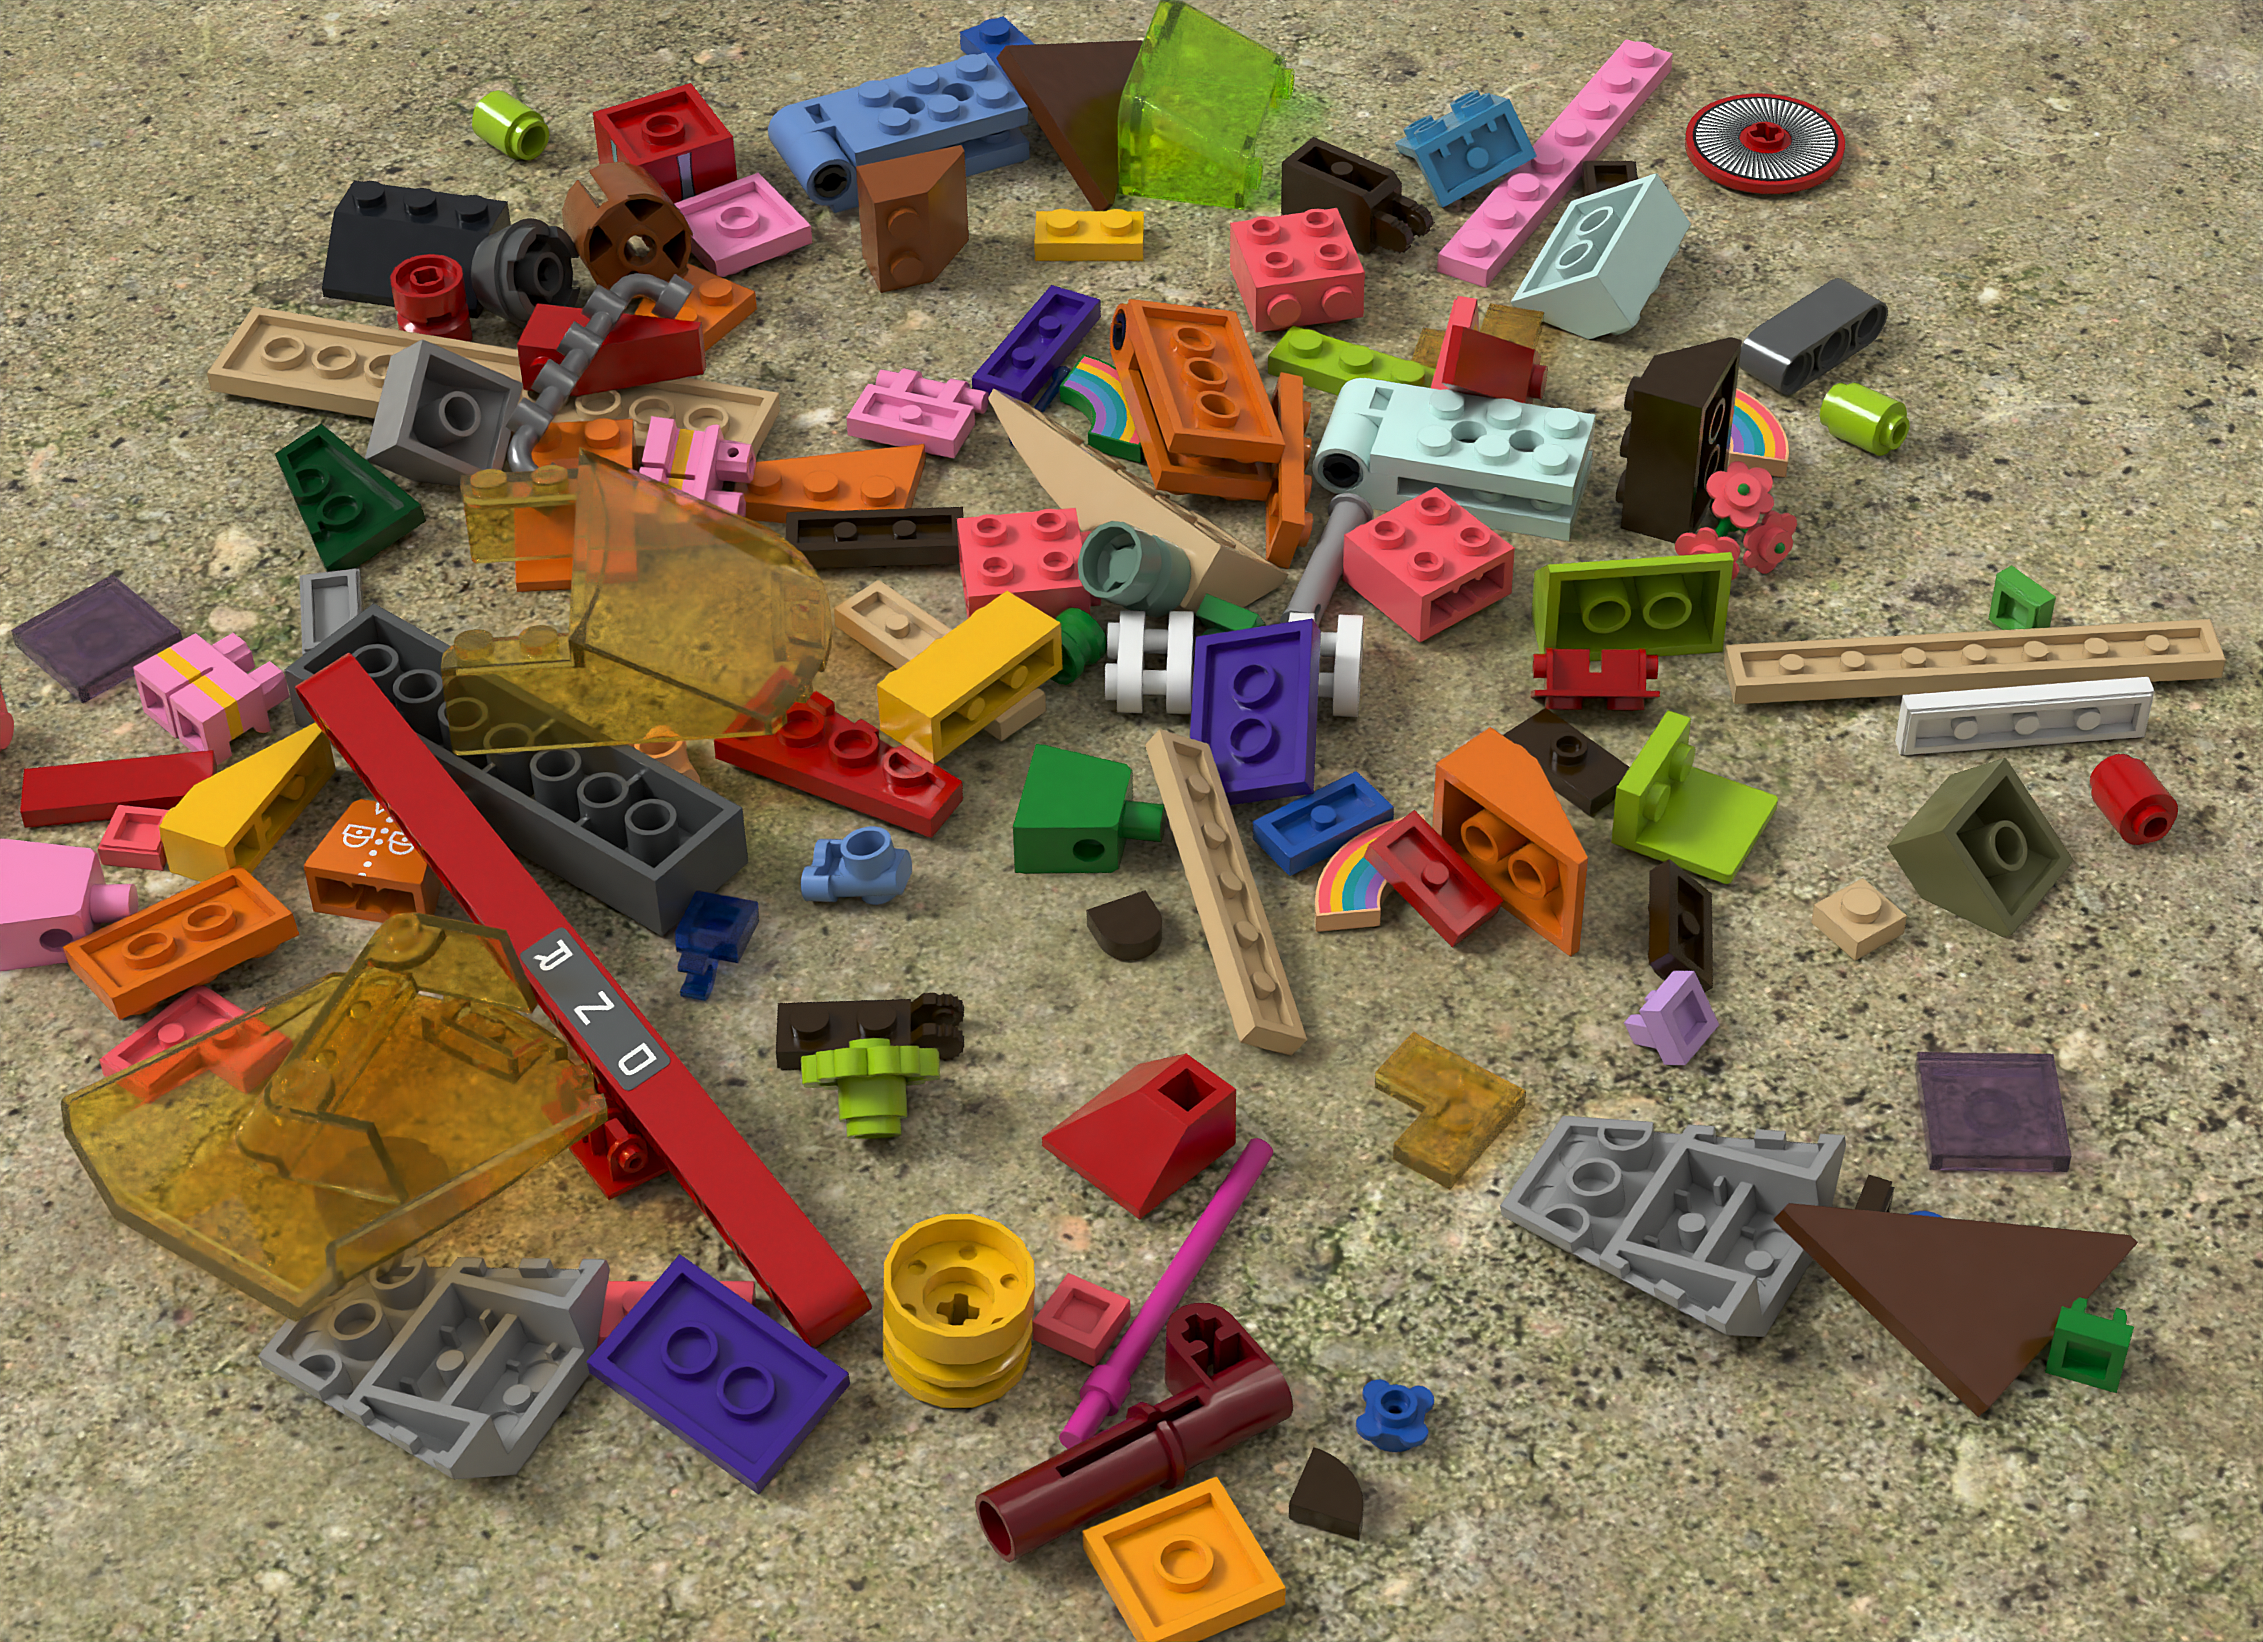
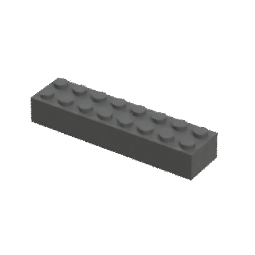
(584, 813)

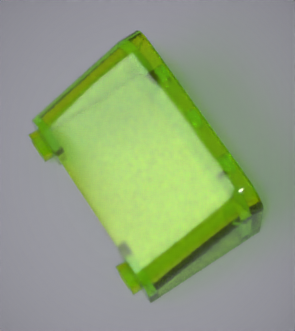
(1197, 110)

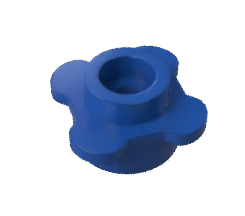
(1390, 1430)

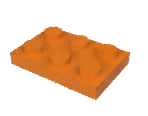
(180, 942)

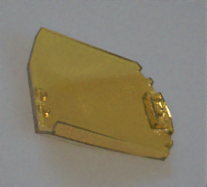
(456, 1090)

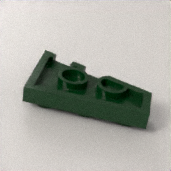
(345, 500)

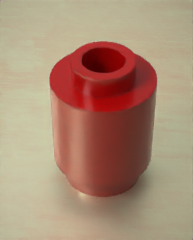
(2133, 799)

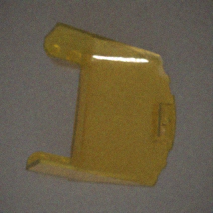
(675, 617)

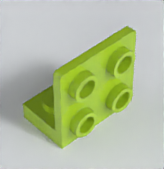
(1686, 812)

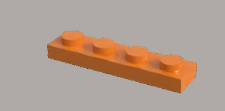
(1290, 490)

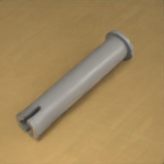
(1326, 563)

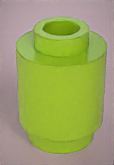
(510, 126)
(1864, 418)

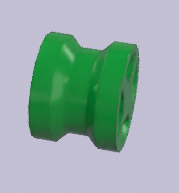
(1081, 644)

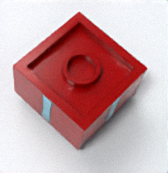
(671, 138)

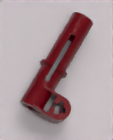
(1153, 1442)

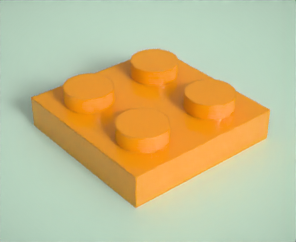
(1184, 1566)

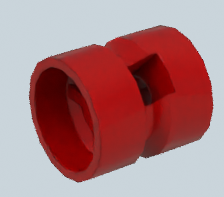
(431, 297)

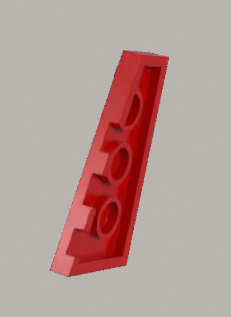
(848, 766)

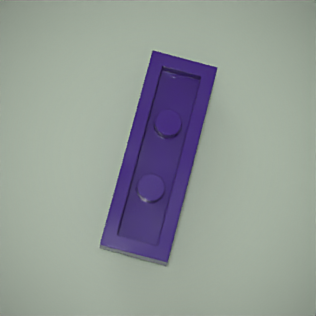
(1038, 344)

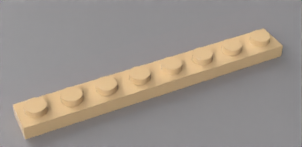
(1971, 660)

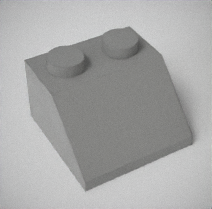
(441, 416)

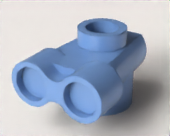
(857, 866)

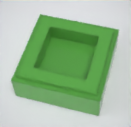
(2020, 602)

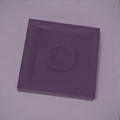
(95, 638)
(1992, 1112)

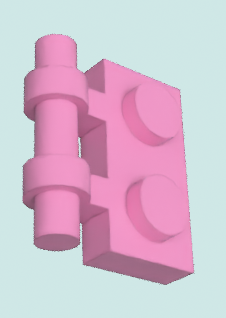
(917, 411)

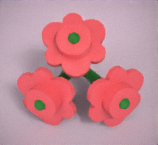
(1737, 503)

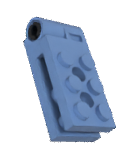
(899, 117)

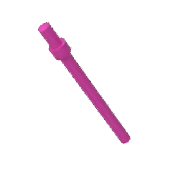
(1109, 1383)

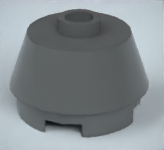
(523, 268)

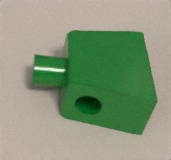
(1079, 814)

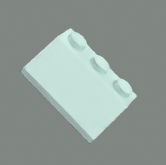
(1605, 258)

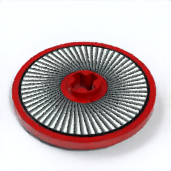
(1764, 143)

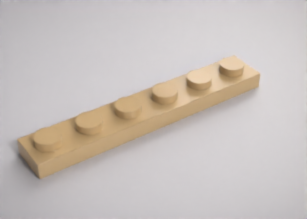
(1225, 894)

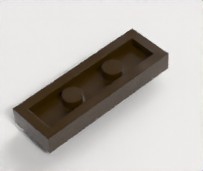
(876, 536)

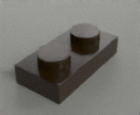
(1679, 924)

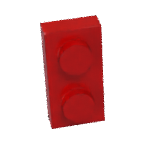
(1433, 878)

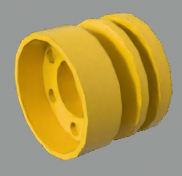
(958, 1310)

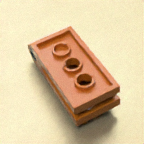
(1196, 399)

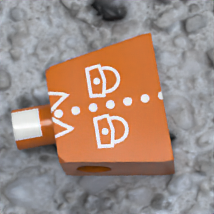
(369, 869)

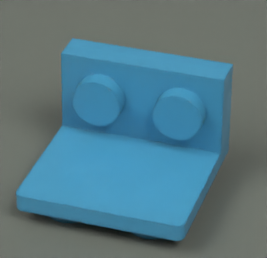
(1467, 145)

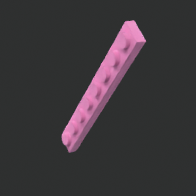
(1538, 185)

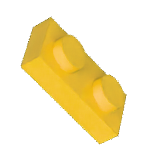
(1089, 235)

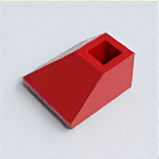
(1149, 1131)

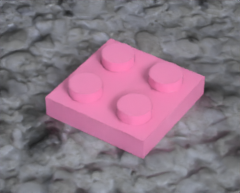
(742, 225)

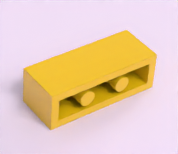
(969, 677)

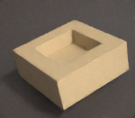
(1859, 919)

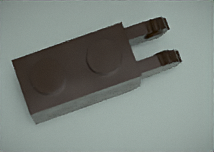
(1360, 189)

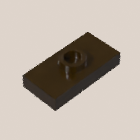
(1570, 760)

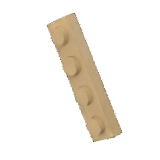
(902, 630)

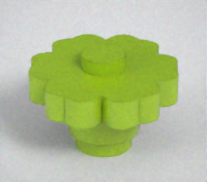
(871, 1082)

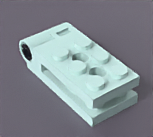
(1494, 457)

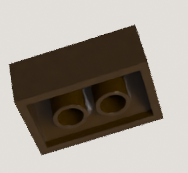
(1677, 437)

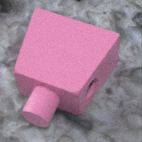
(52, 900)

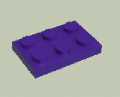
(1259, 708)
(718, 1373)

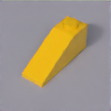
(246, 807)

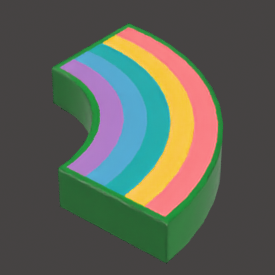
(1098, 394)

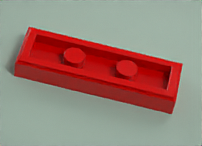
(96, 788)

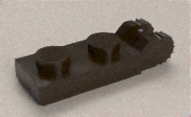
(830, 1025)

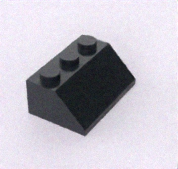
(386, 224)

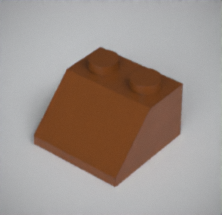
(912, 216)

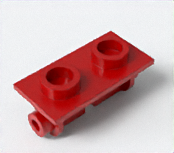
(1620, 679)

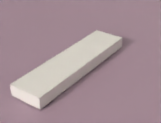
(2024, 716)

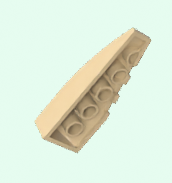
(1106, 492)

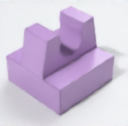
(1674, 1019)

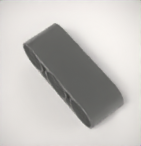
(1812, 336)

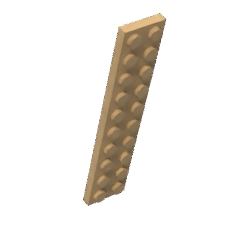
(345, 366)

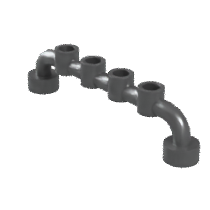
(580, 347)

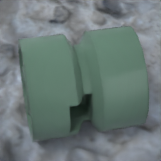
(1134, 569)

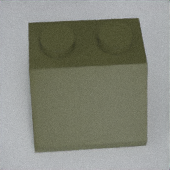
(1982, 848)

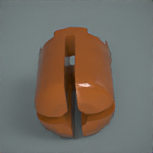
(633, 208)

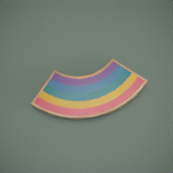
(1757, 437)
(1350, 887)

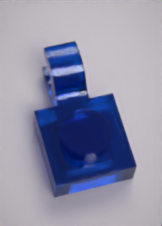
(712, 931)

